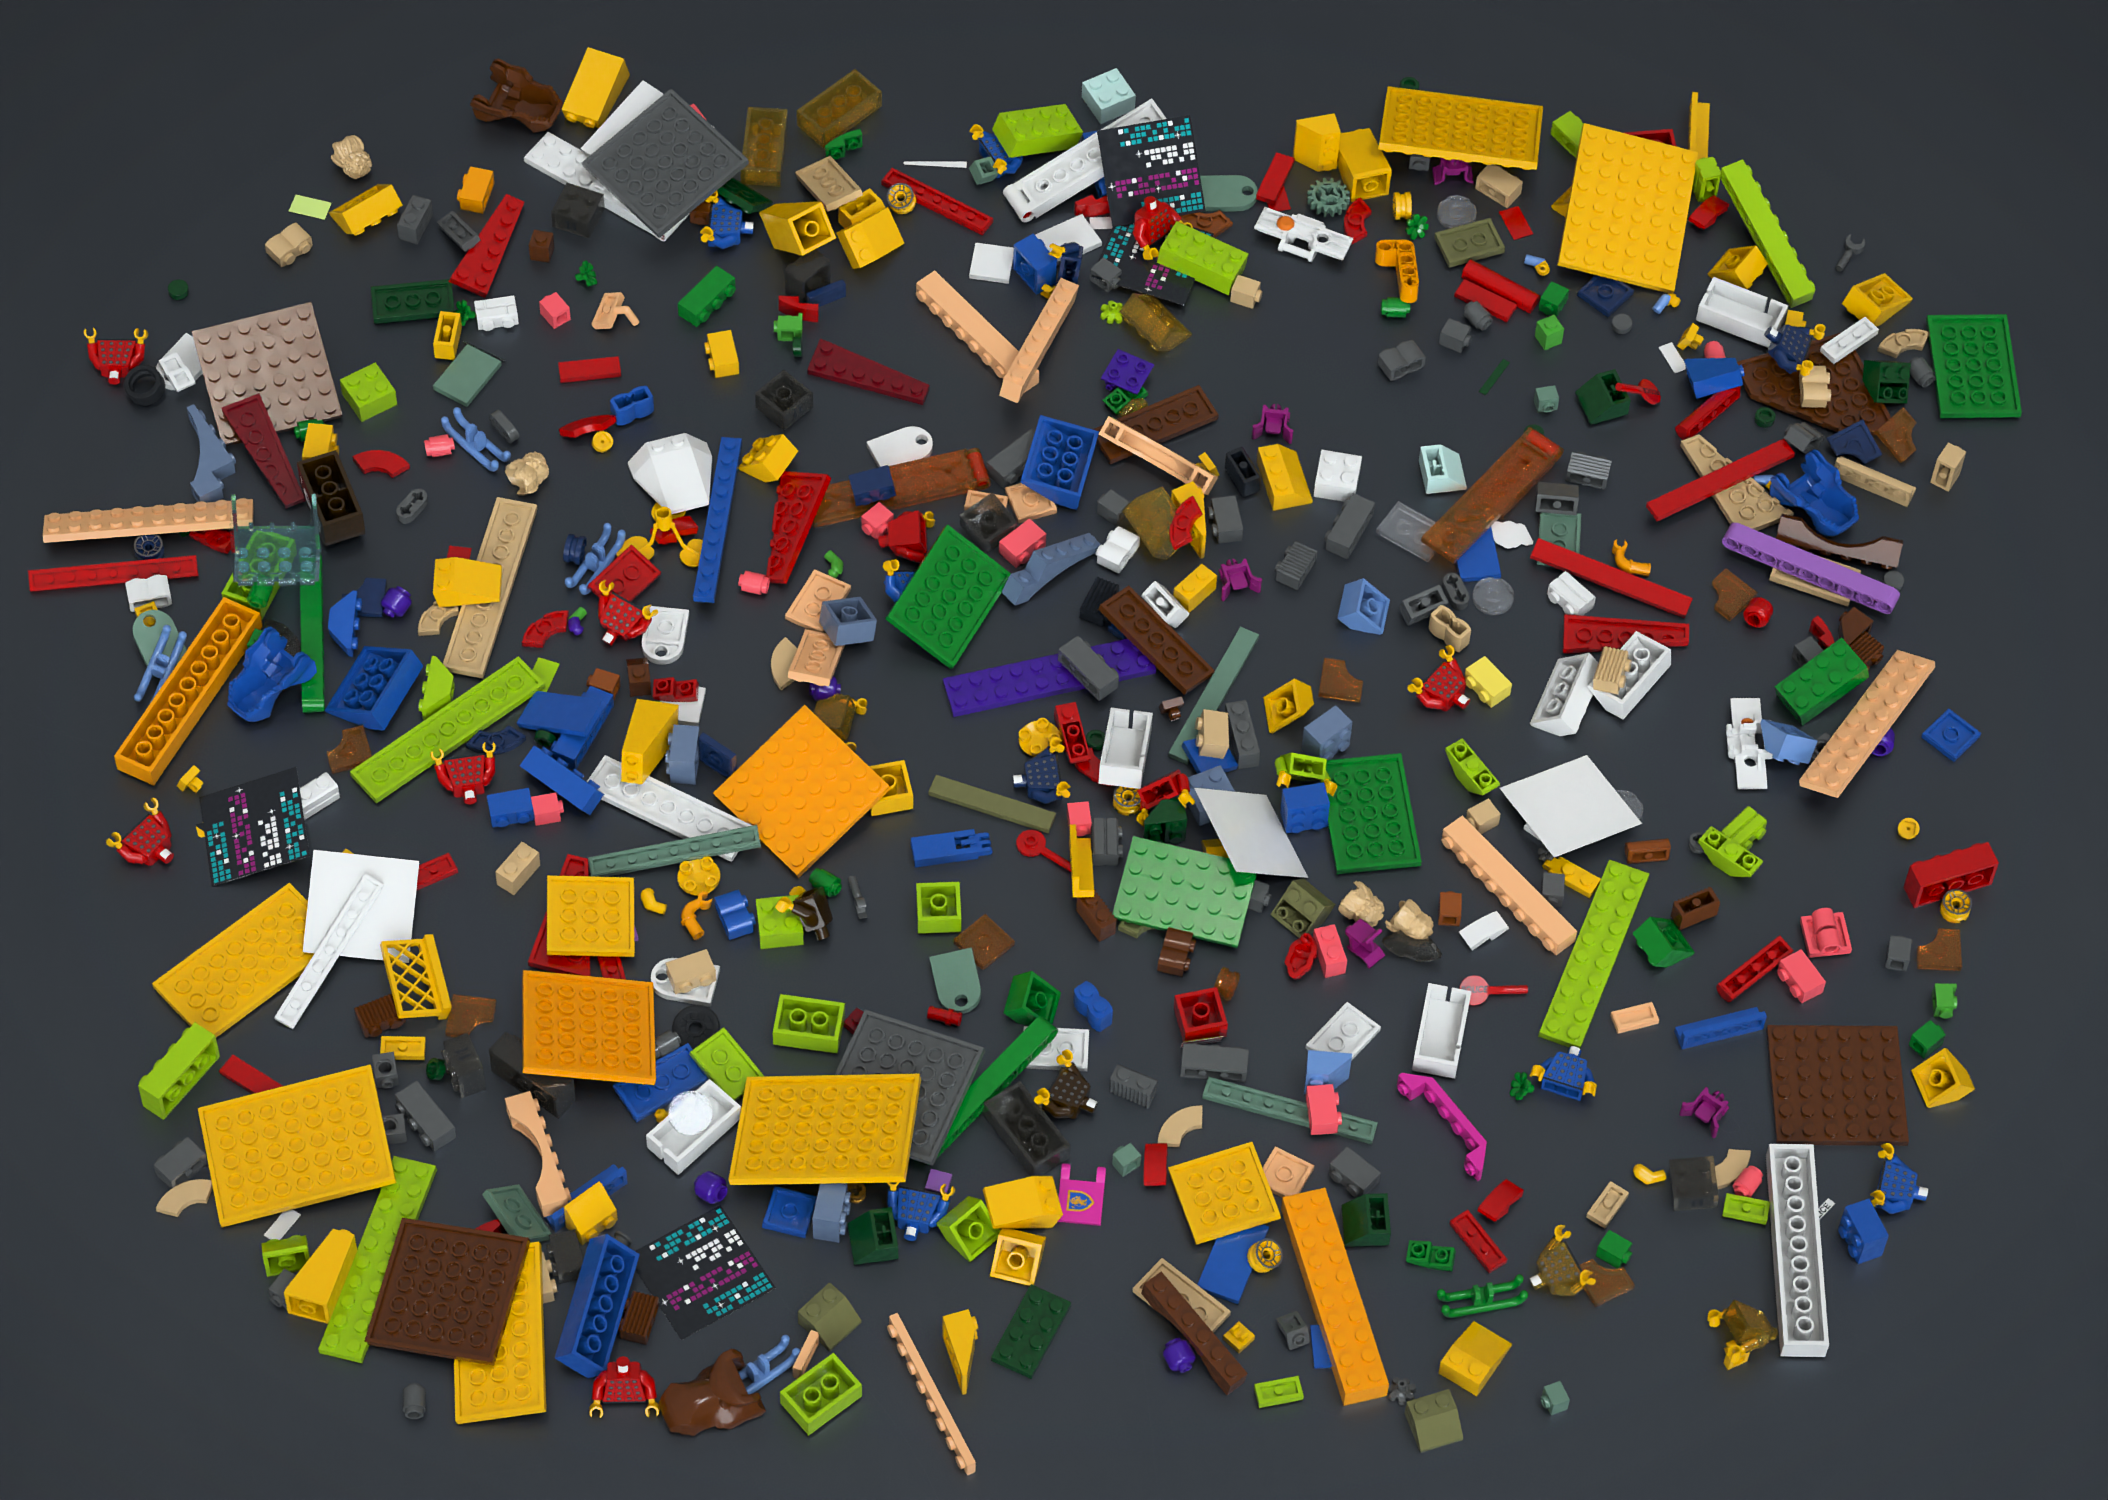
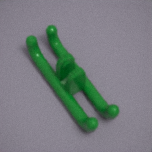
(1482, 1298)

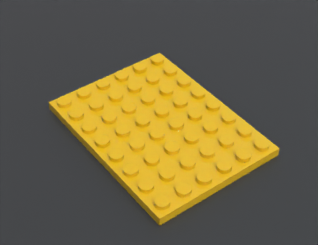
(1461, 128)
(1627, 208)
(825, 1129)
(296, 1145)

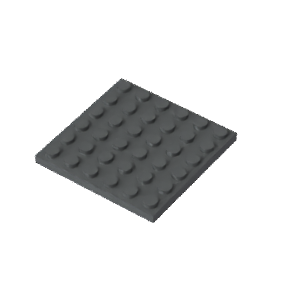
(665, 163)
(942, 1061)

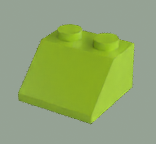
(968, 1228)
(285, 1253)

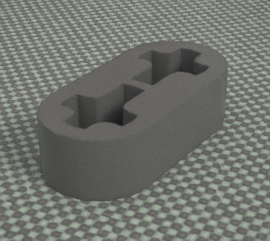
(504, 426)
(410, 505)
(1459, 590)

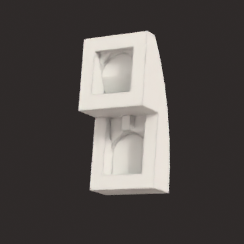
(176, 372)
(1484, 928)

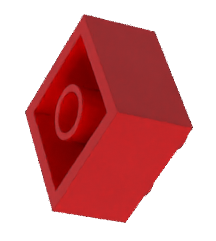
(1200, 1014)

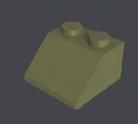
(830, 1316)
(1434, 1420)

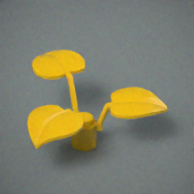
(662, 515)

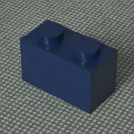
(872, 485)

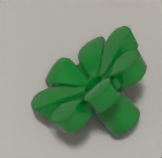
(1416, 226)
(586, 274)
(465, 311)
(1521, 1086)

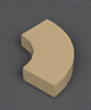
(1902, 341)
(434, 618)
(781, 662)
(1180, 1124)
(1731, 1167)
(184, 1195)

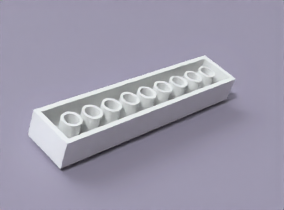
(1797, 1250)

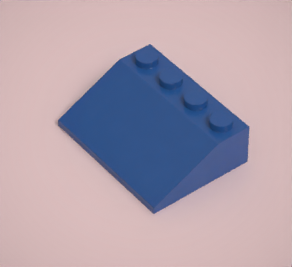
(1059, 461)
(375, 686)

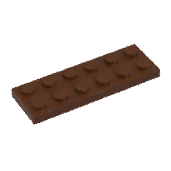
(1163, 420)
(1156, 640)

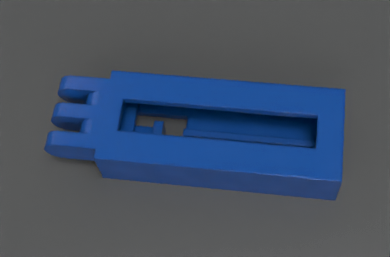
(942, 847)

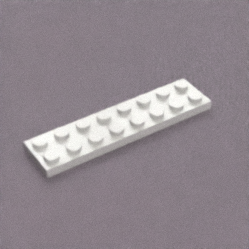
(662, 804)

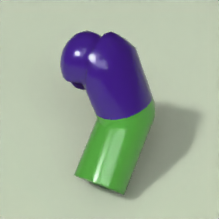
(574, 621)

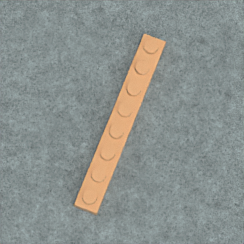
(935, 1402)

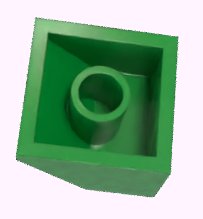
(1662, 942)
(1031, 998)

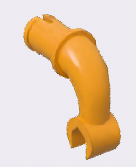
(1629, 565)
(689, 918)

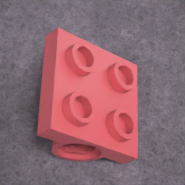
(1825, 933)

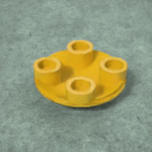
(1037, 736)
(698, 876)

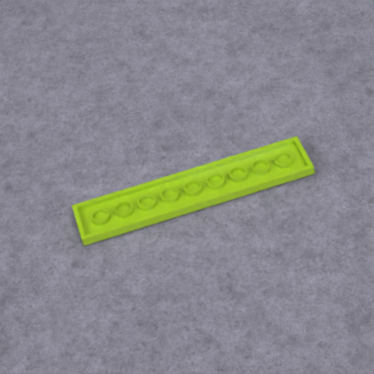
(447, 729)
(1594, 955)
(356, 1303)

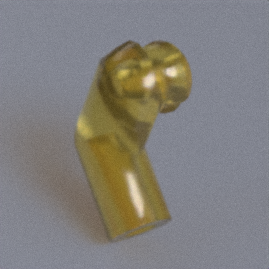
(1133, 405)

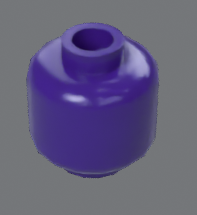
(396, 602)
(824, 692)
(1886, 744)
(710, 1187)
(1179, 1355)

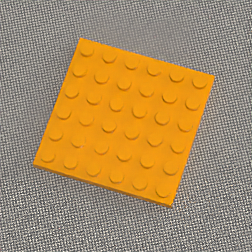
(802, 790)
(588, 1027)

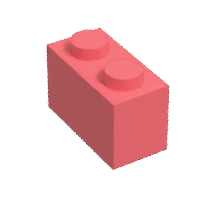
(1021, 543)
(1330, 951)
(1801, 976)
(1322, 1109)

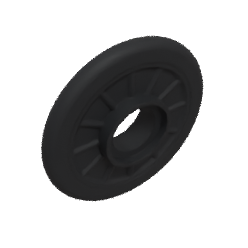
(695, 1014)

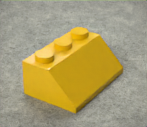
(1317, 142)
(366, 209)
(1283, 477)

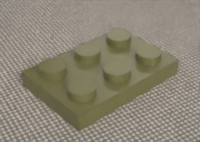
(1469, 242)

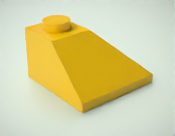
(1287, 704)
(1942, 1079)

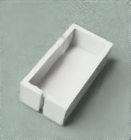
(1740, 311)
(1125, 748)
(1441, 1031)
(682, 1149)

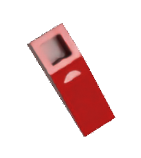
(1071, 732)

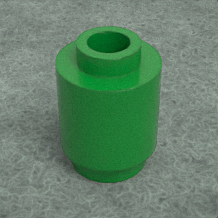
(1394, 307)
(301, 428)
(259, 595)
(830, 882)

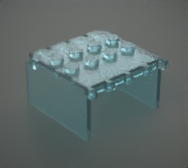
(275, 552)

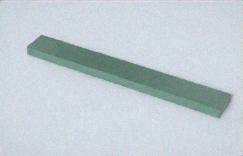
(1216, 688)
(674, 852)
(1282, 1108)

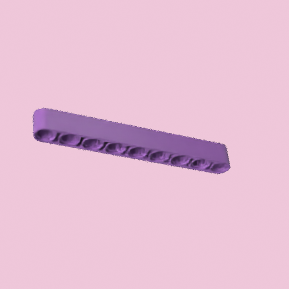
(1811, 568)

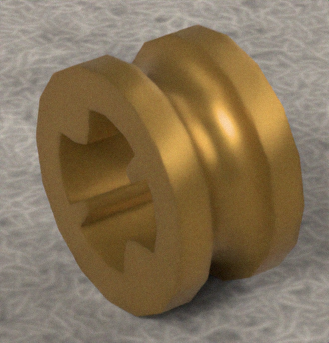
(862, 1192)

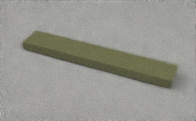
(992, 804)

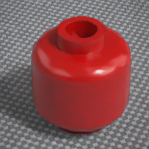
(1758, 612)

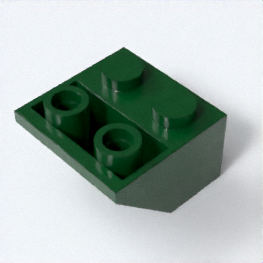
(1887, 380)
(1601, 399)
(1166, 822)
(1366, 1221)
(873, 1237)

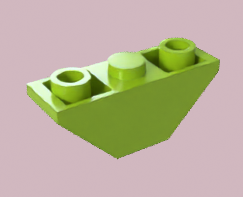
(437, 689)
(1470, 769)
(1728, 854)

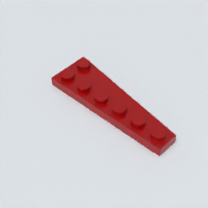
(482, 261)
(1595, 633)

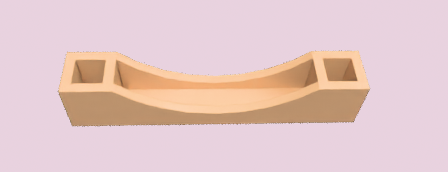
(1157, 454)
(524, 1118)

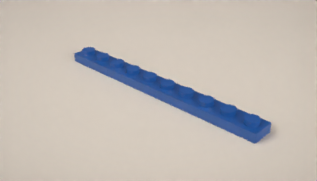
(717, 520)

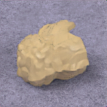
(351, 157)
(528, 472)
(1362, 904)
(1411, 921)

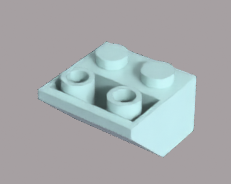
(1441, 469)

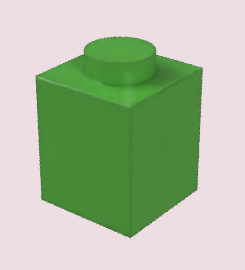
(1549, 332)

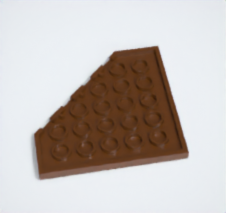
(1849, 396)

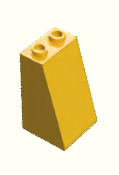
(595, 88)
(1363, 165)
(797, 226)
(647, 739)
(321, 1279)

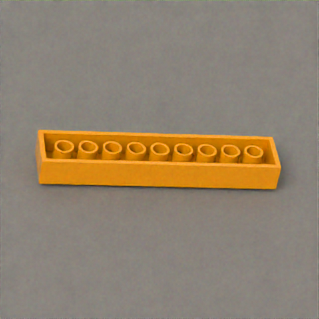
(187, 691)
(1334, 1296)

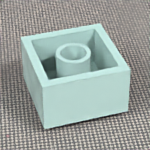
(1108, 96)

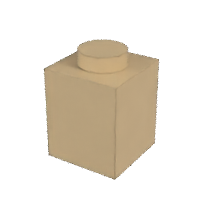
(1246, 292)
(1483, 816)

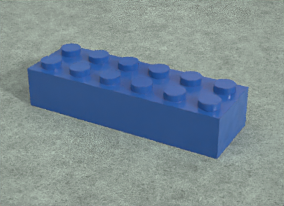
(597, 1306)

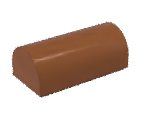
(1647, 851)

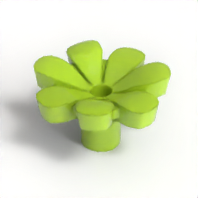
(1111, 312)

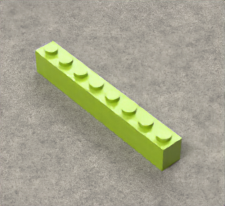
(1767, 233)

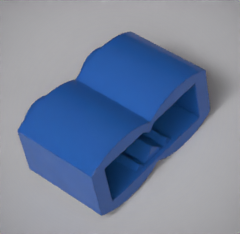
(632, 405)
(734, 914)
(1094, 1007)

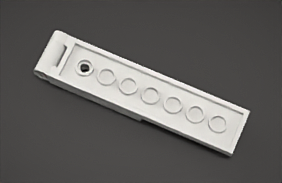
(565, 165)
(1069, 171)

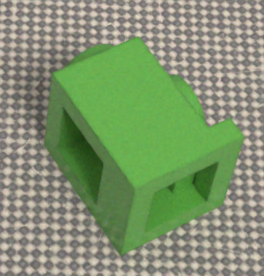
(788, 327)
(1944, 1000)

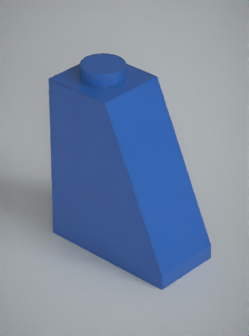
(1713, 375)

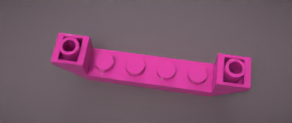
(1414, 1085)

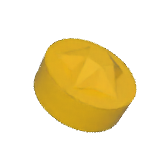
(602, 441)
(1908, 828)

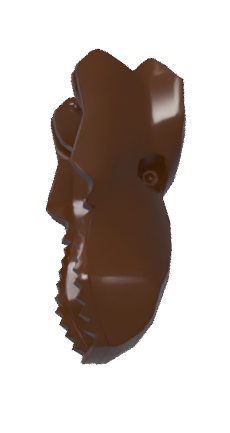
(518, 98)
(711, 1399)

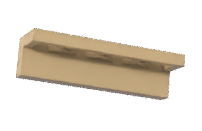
(1874, 481)

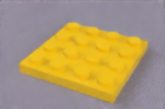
(590, 916)
(1224, 1193)

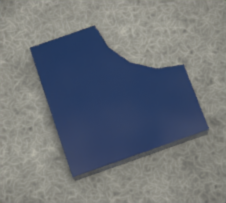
(1855, 441)
(371, 593)

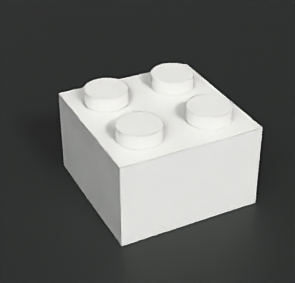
(1337, 475)

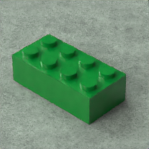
(1822, 681)

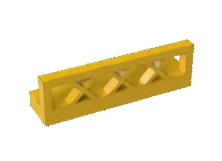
(1698, 126)
(1081, 865)

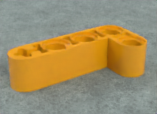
(1402, 256)

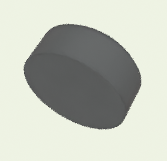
(1621, 323)
(1894, 579)

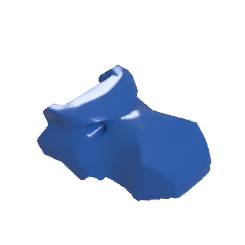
(1819, 495)
(265, 674)

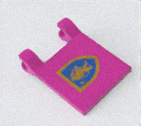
(1081, 1200)

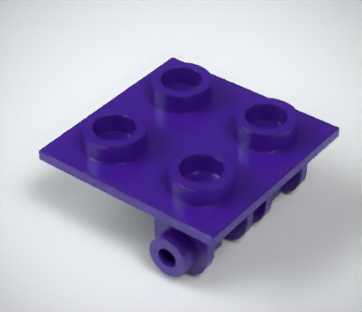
(1126, 372)

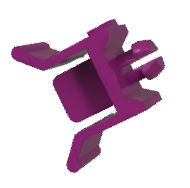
(1452, 167)
(1273, 420)
(1239, 576)
(1361, 942)
(1708, 1107)

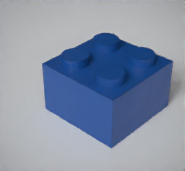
(1034, 263)
(1305, 808)
(1863, 1231)

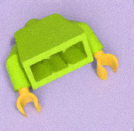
(1303, 768)

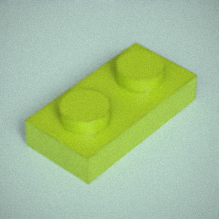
(1746, 1209)
(1278, 1391)

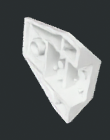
(674, 471)

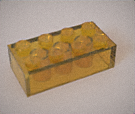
(839, 108)
(764, 146)

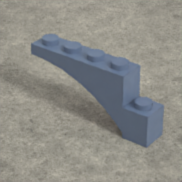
(214, 460)
(1046, 565)

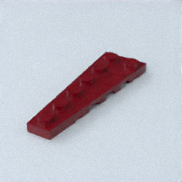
(858, 371)
(260, 439)

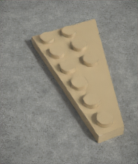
(1741, 503)

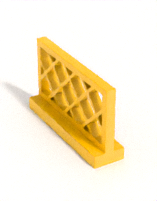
(434, 977)

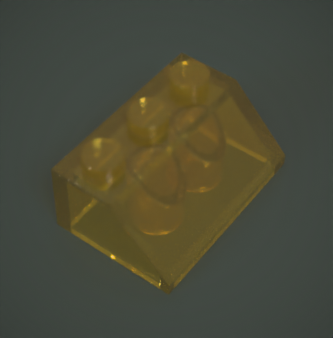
(1154, 322)
(1151, 519)

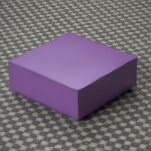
(936, 1180)

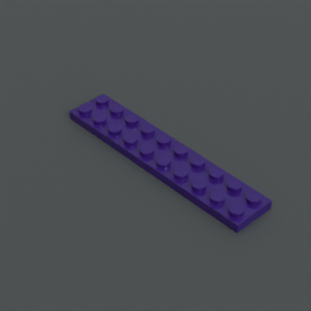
(1036, 679)

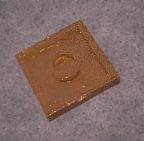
(986, 940)

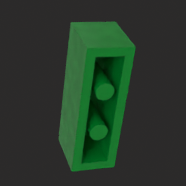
(706, 296)

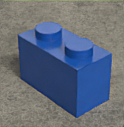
(510, 807)

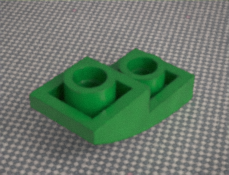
(847, 141)
(1120, 398)
(1429, 1256)

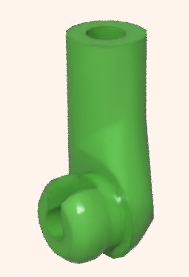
(836, 564)

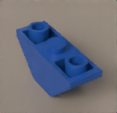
(344, 622)

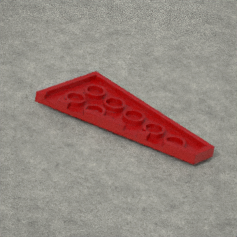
(793, 515)
(561, 964)

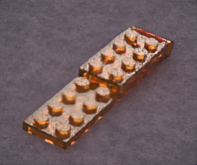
(913, 483)
(1493, 494)

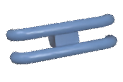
(474, 441)
(596, 560)
(160, 664)
(760, 1371)

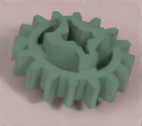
(1328, 197)

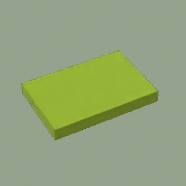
(725, 1063)

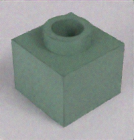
(983, 170)
(1546, 399)
(1126, 1159)
(1555, 1398)

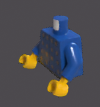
(990, 146)
(724, 224)
(895, 579)
(1566, 1074)
(1896, 1184)
(917, 1209)

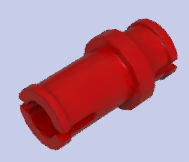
(948, 1016)

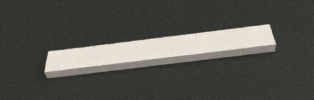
(328, 951)

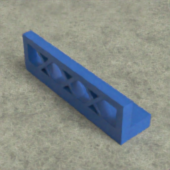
(1720, 1027)
(611, 1179)

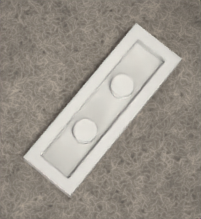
(1849, 340)

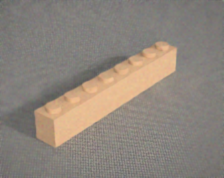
(969, 325)
(1039, 340)
(1509, 886)

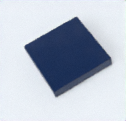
(1605, 294)
(717, 756)

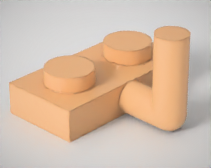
(609, 309)

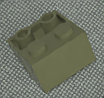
(1302, 908)

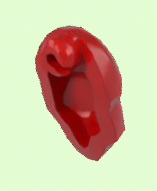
(1301, 956)

